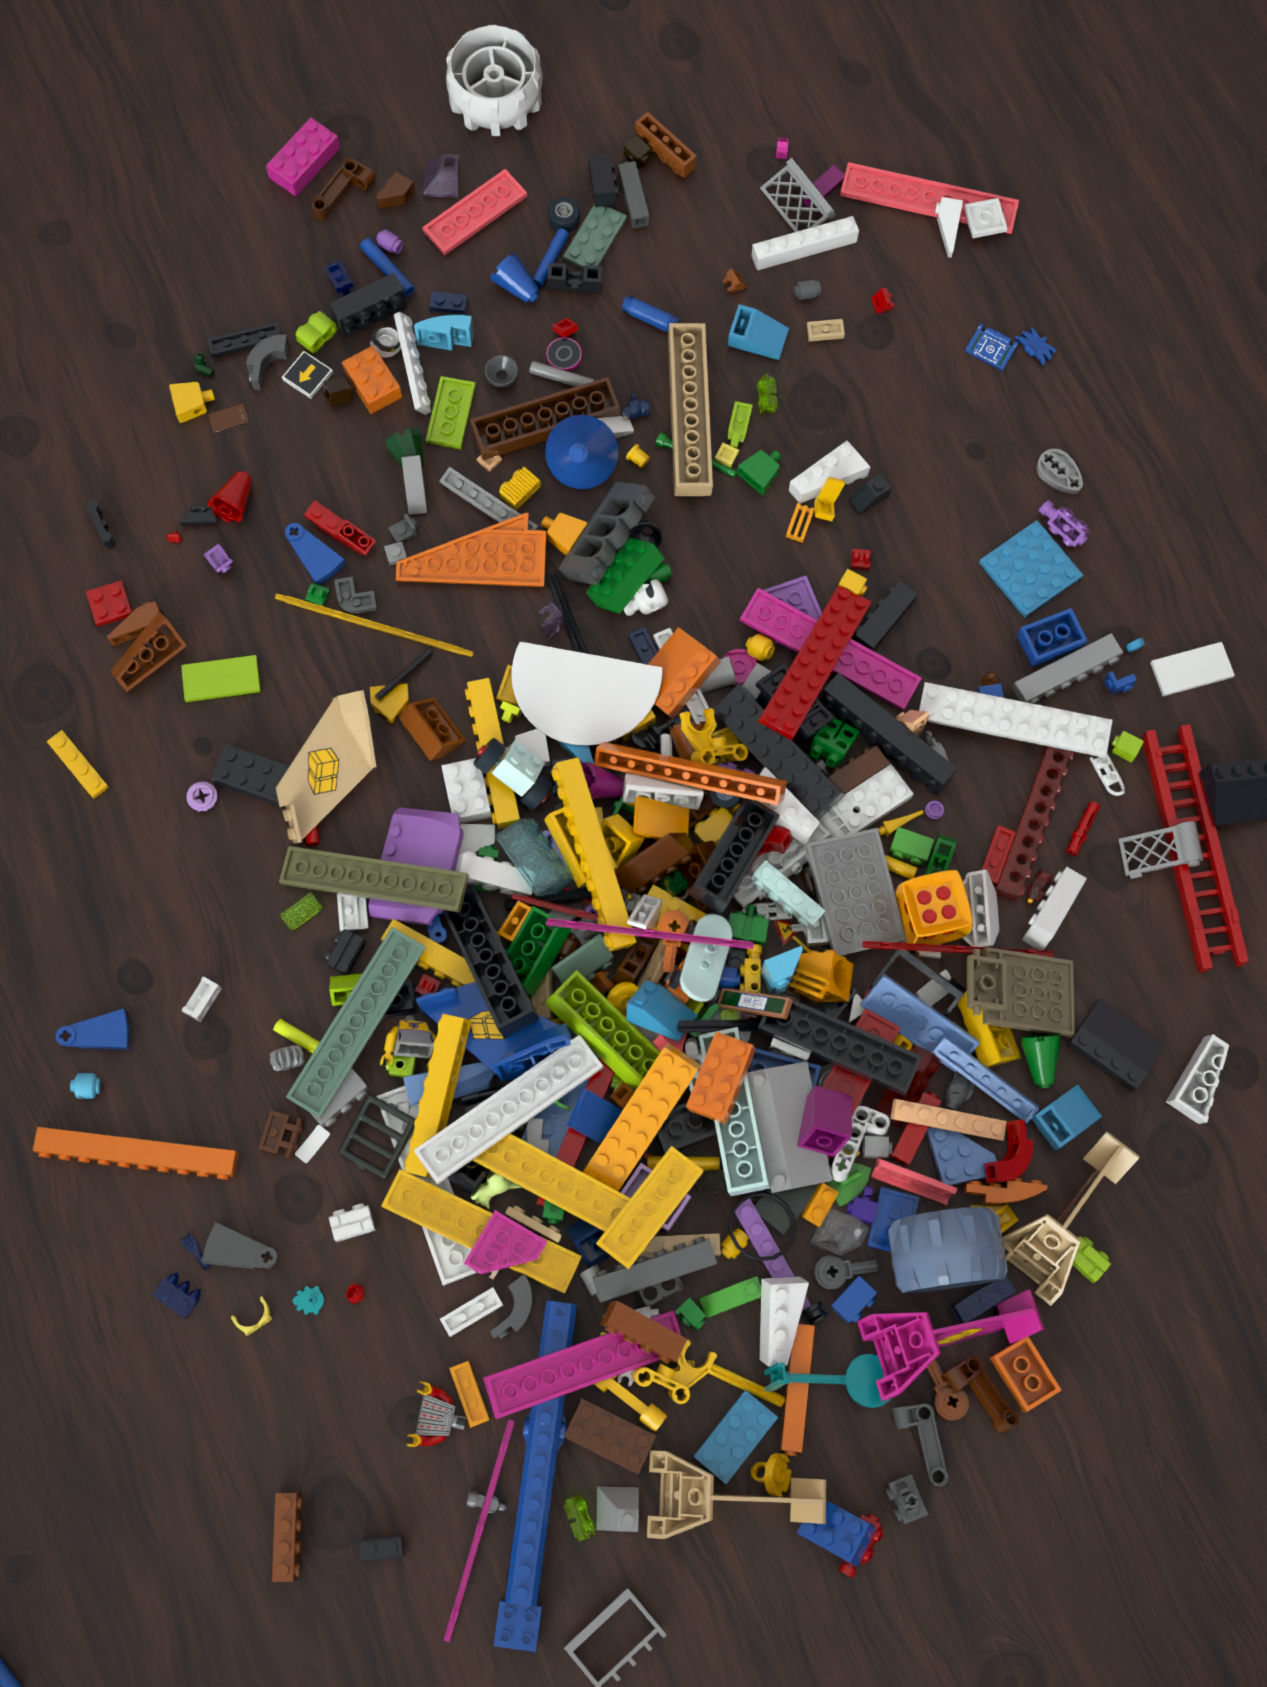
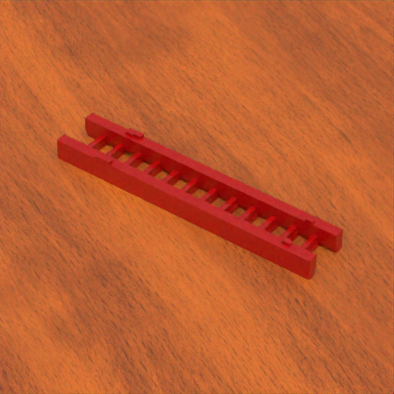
(1214, 853)

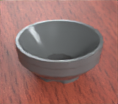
(501, 364)

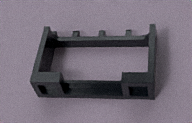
(951, 986)

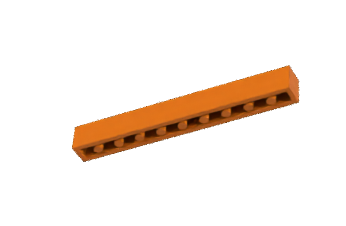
(690, 773)
(135, 1152)

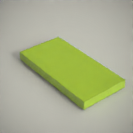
(450, 412)
(220, 678)

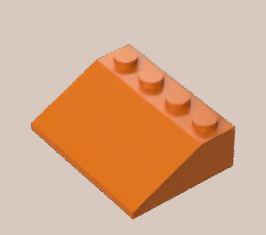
(684, 670)

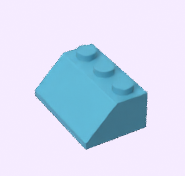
(779, 970)

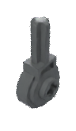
(842, 1271)

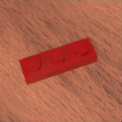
(998, 852)

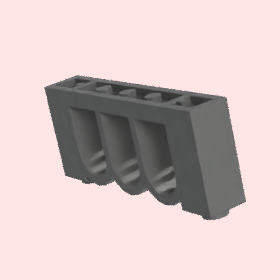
(590, 570)

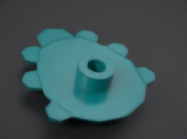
(309, 1300)

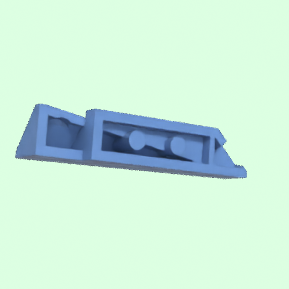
(471, 1079)

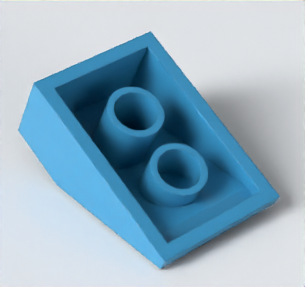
(658, 1010)

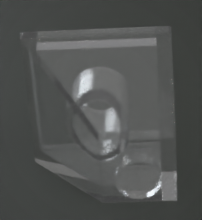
(839, 1233)

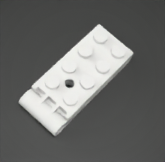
(873, 801)

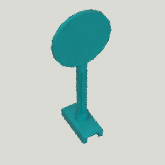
(859, 1379)

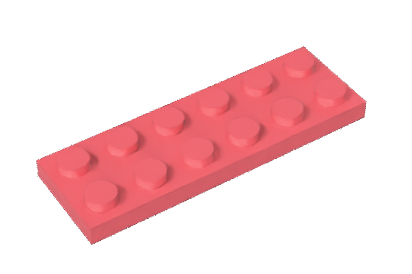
(474, 211)

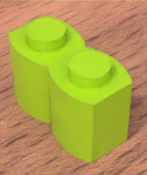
(316, 332)

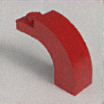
(1016, 1158)

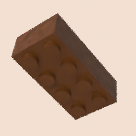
(610, 1436)

